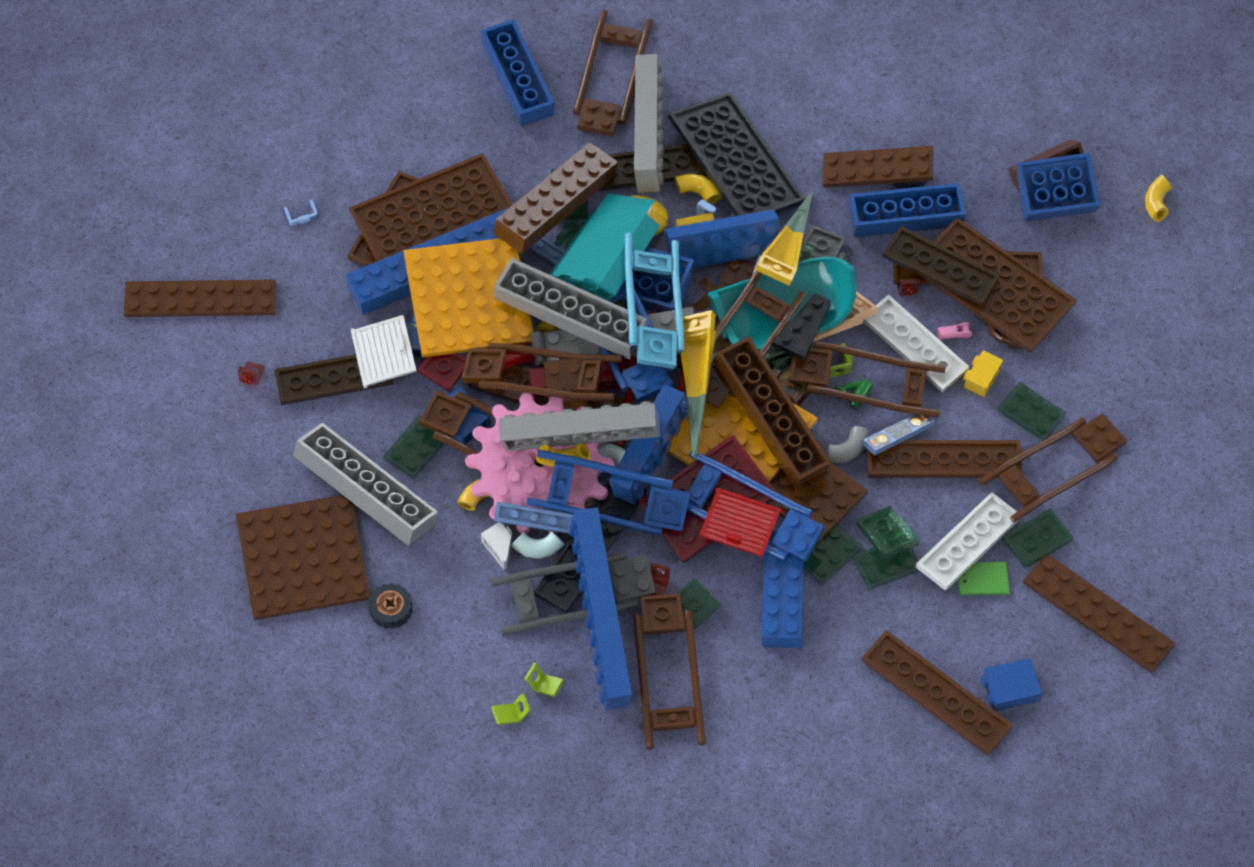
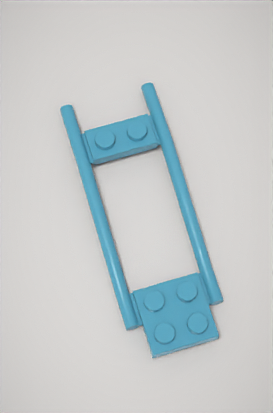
(654, 345)

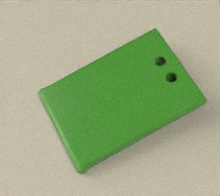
(985, 579)

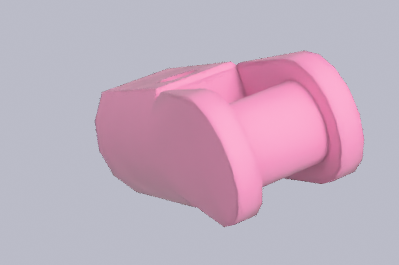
(951, 332)

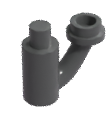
(538, 341)

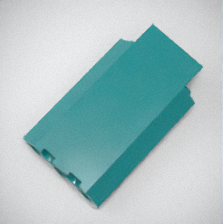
(598, 250)

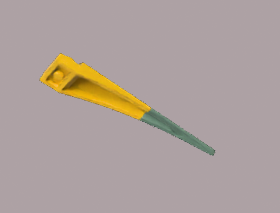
(782, 255)
(696, 362)

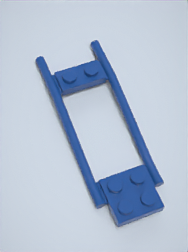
(642, 379)
(664, 507)
(796, 534)

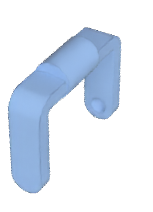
(704, 205)
(303, 219)

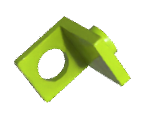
(847, 366)
(544, 683)
(511, 712)

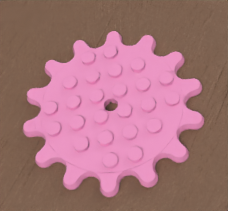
(515, 476)

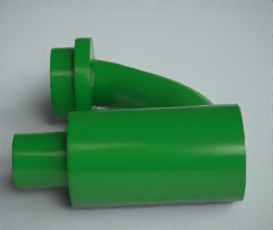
(862, 388)

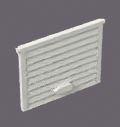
(383, 351)

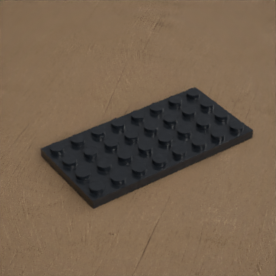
(735, 156)

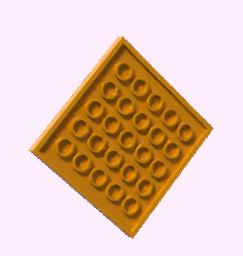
(456, 297)
(728, 421)

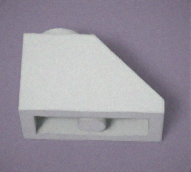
(498, 542)

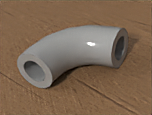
(851, 448)

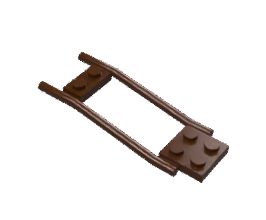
(602, 116)
(764, 303)
(487, 366)
(816, 370)
(447, 415)
(1096, 437)
(660, 616)

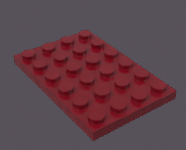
(731, 454)

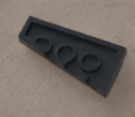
(800, 332)

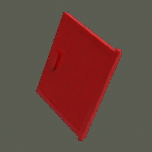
(740, 522)

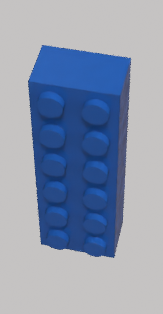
(517, 72)
(910, 207)
(725, 238)
(646, 453)
(782, 601)

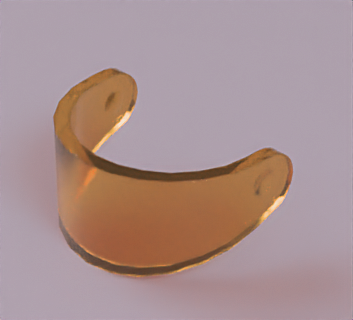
(704, 302)

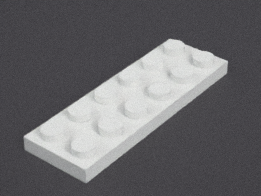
(915, 342)
(967, 541)

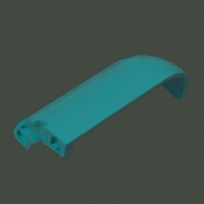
(825, 276)

